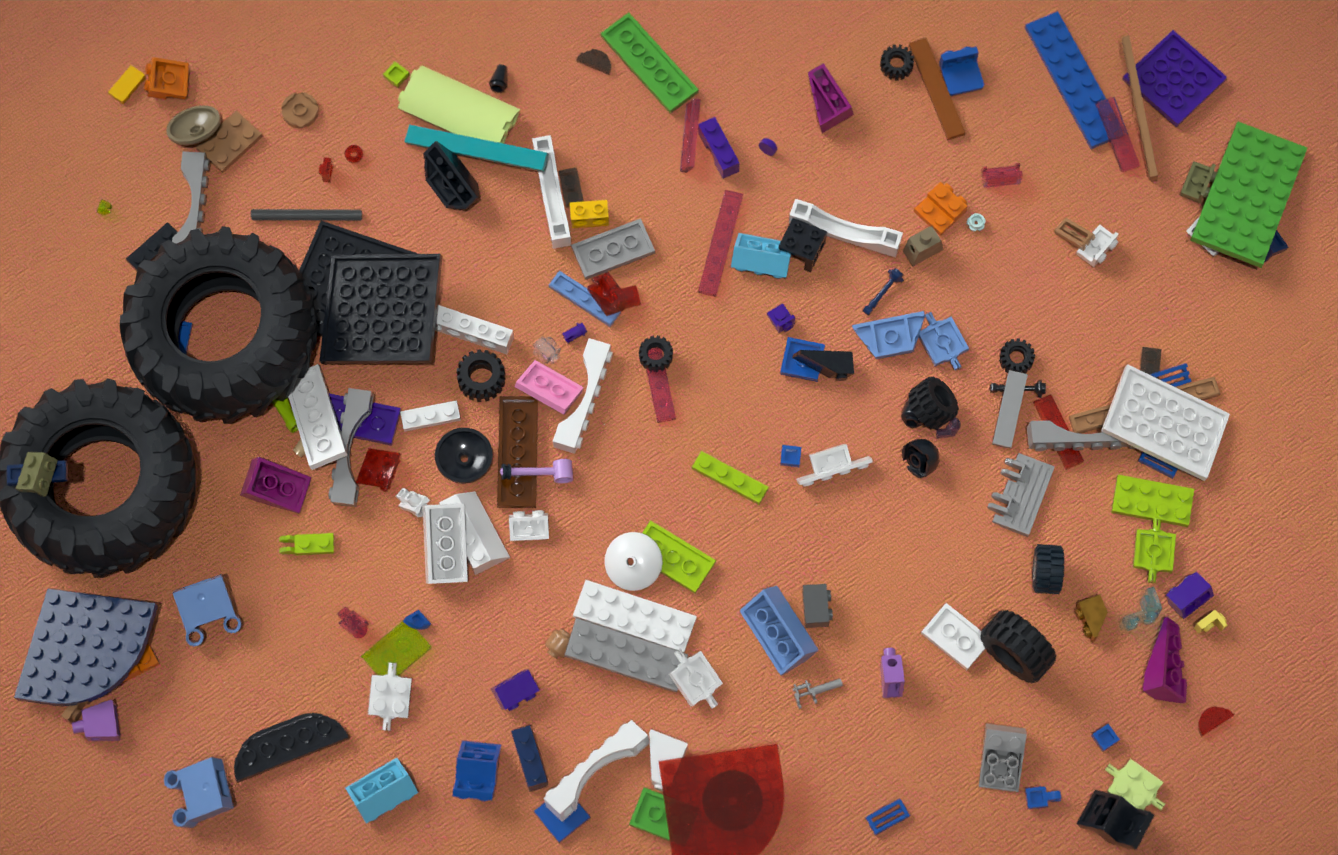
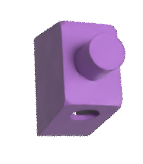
(891, 674)
(99, 722)

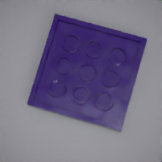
(1176, 78)

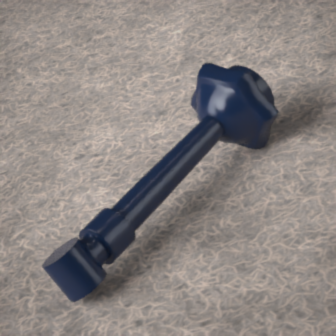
(895, 276)

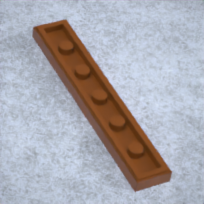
(937, 89)

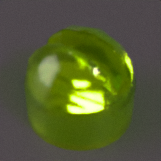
(103, 206)

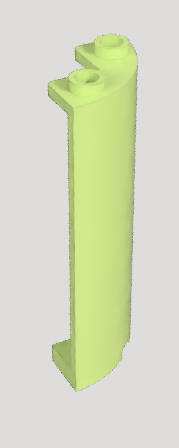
(457, 106)

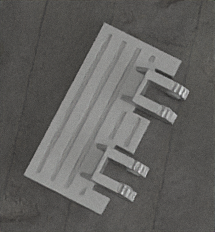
(1021, 497)

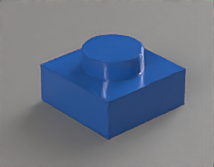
(790, 456)
(1105, 737)

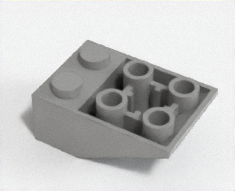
(1002, 757)

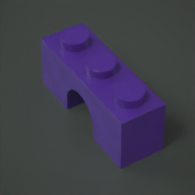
(723, 154)

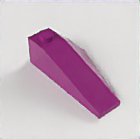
(1164, 673)

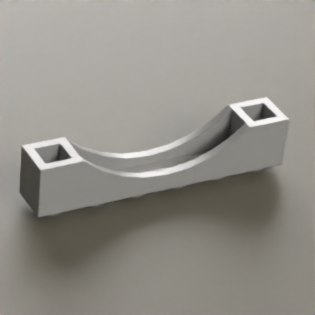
(194, 171)
(357, 409)
(1047, 435)

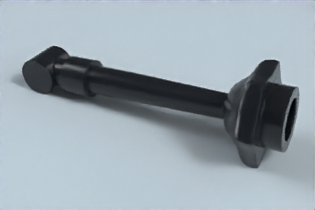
(1039, 388)

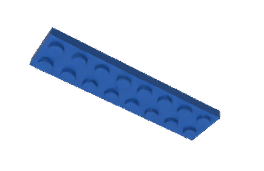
(1070, 75)

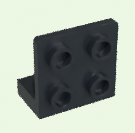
(804, 242)

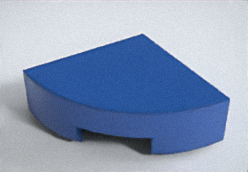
(417, 621)

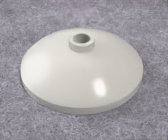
(646, 559)

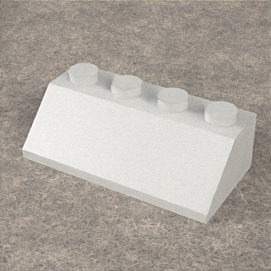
(445, 543)
(483, 544)

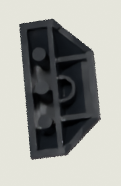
(449, 177)

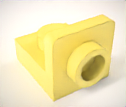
(1207, 623)

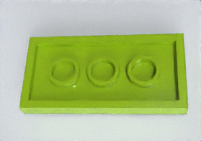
(1152, 500)
(680, 559)

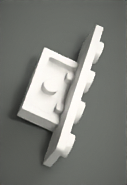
(831, 462)

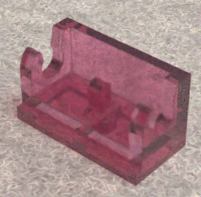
(1001, 176)

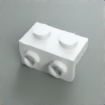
(1098, 247)

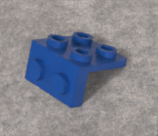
(961, 70)

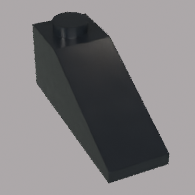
(829, 363)

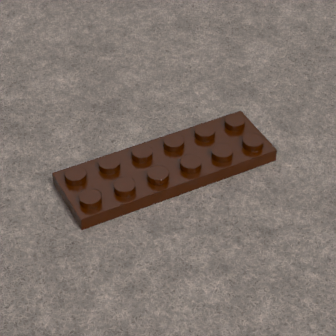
(518, 448)

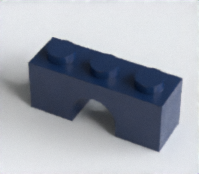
(529, 758)

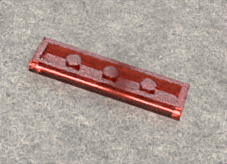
(1049, 411)

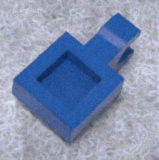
(1039, 798)

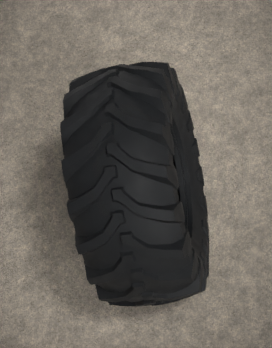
(181, 278)
(140, 524)

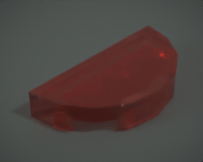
(1212, 719)

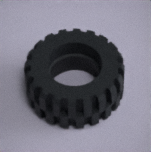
(1018, 646)

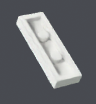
(430, 416)

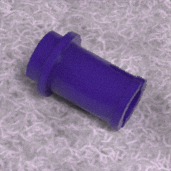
(575, 332)

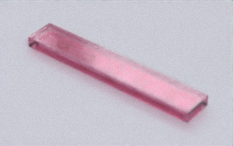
(720, 243)

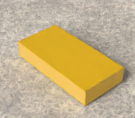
(127, 84)

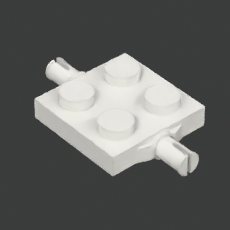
(695, 678)
(389, 696)

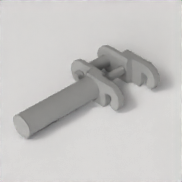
(815, 690)

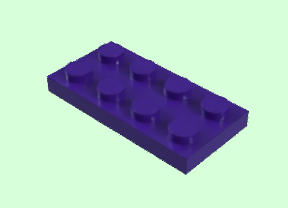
(377, 427)

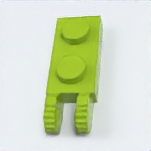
(308, 544)

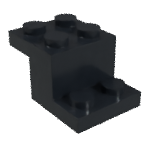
(1115, 819)

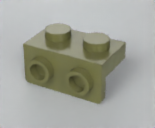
(1197, 182)
(36, 473)

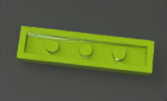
(730, 477)

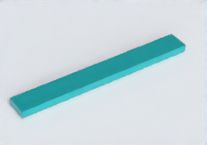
(478, 148)

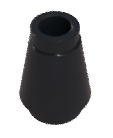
(498, 82)

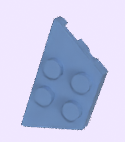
(891, 335)

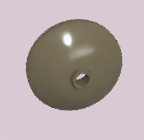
(193, 125)

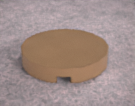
(300, 110)

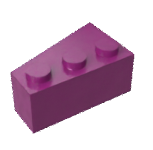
(829, 99)

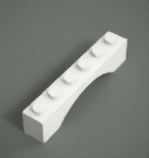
(552, 195)
(873, 238)
(570, 430)
(625, 743)

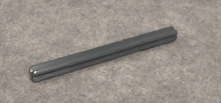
(306, 214)

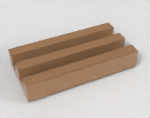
(1084, 241)

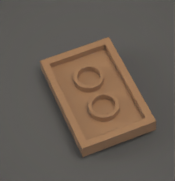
(229, 141)

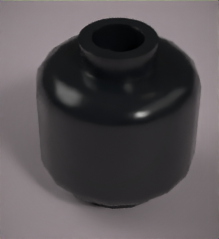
(909, 417)

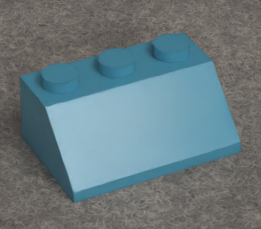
(760, 256)
(381, 790)

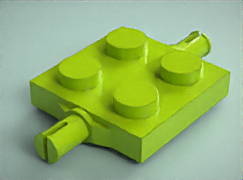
(1154, 550)

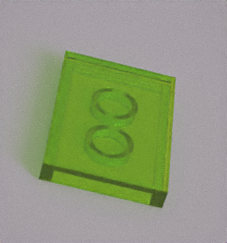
(399, 646)

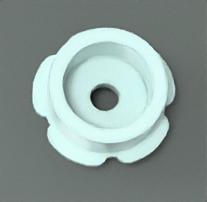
(976, 217)

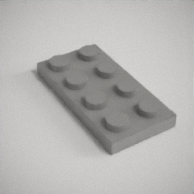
(613, 249)

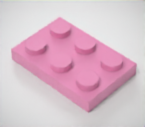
(549, 387)

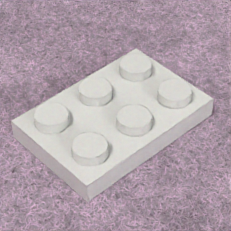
(955, 636)

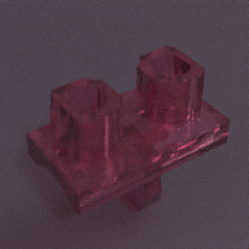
(352, 623)

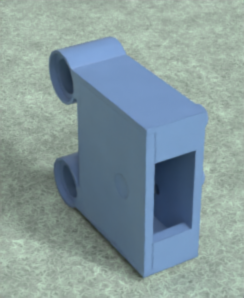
(205, 603)
(204, 791)

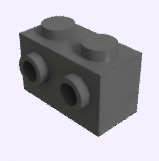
(816, 605)

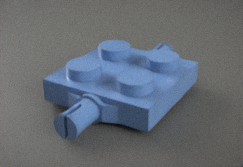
(943, 341)

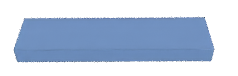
(581, 297)

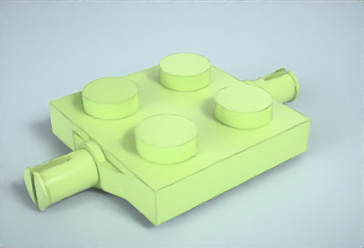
(1135, 785)

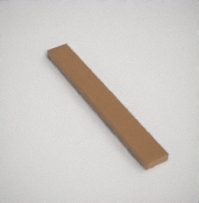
(1139, 107)
(1095, 418)

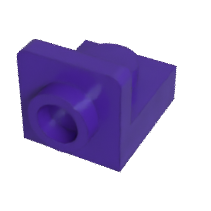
(781, 318)

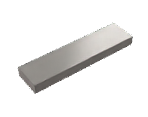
(1009, 409)

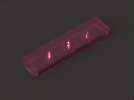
(1117, 134)
(690, 135)
(660, 390)

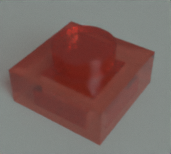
(326, 169)
(633, 296)

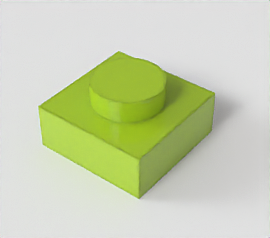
(396, 74)

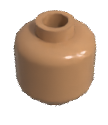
(558, 643)

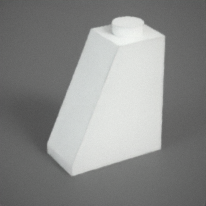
(663, 748)

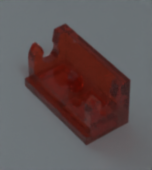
(607, 294)

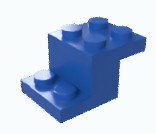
(476, 770)

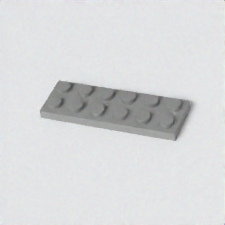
(622, 654)

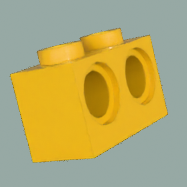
(589, 214)

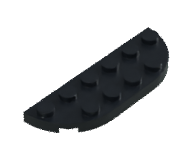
(286, 743)

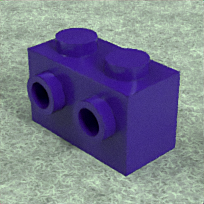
(1189, 595)
(515, 689)

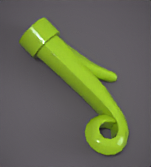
(286, 413)

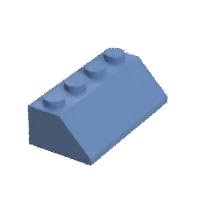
(778, 630)

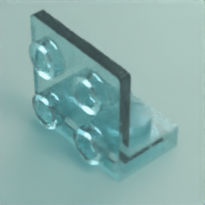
(1150, 611)

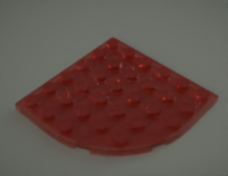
(723, 801)

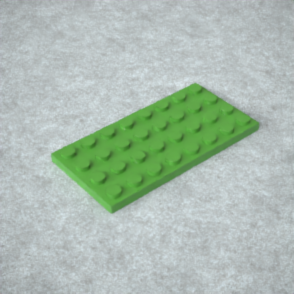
(1249, 194)

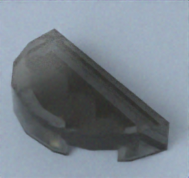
(595, 59)

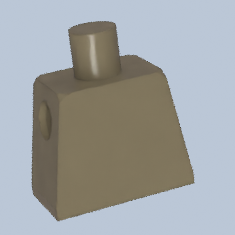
(925, 245)

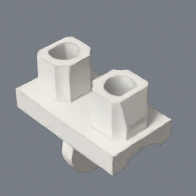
(412, 502)

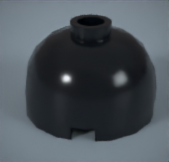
(921, 456)

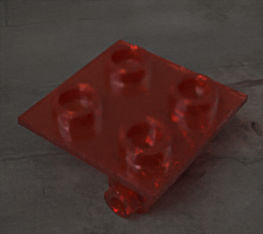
(378, 468)

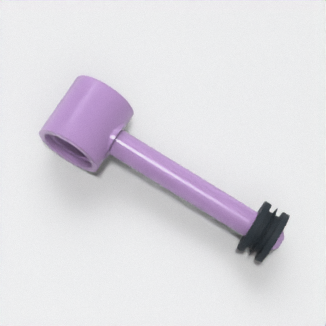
(561, 471)

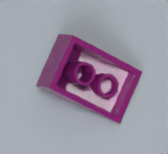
(275, 485)

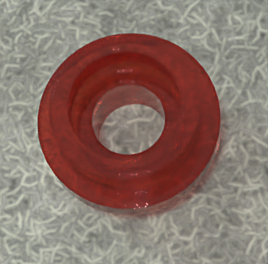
(353, 149)

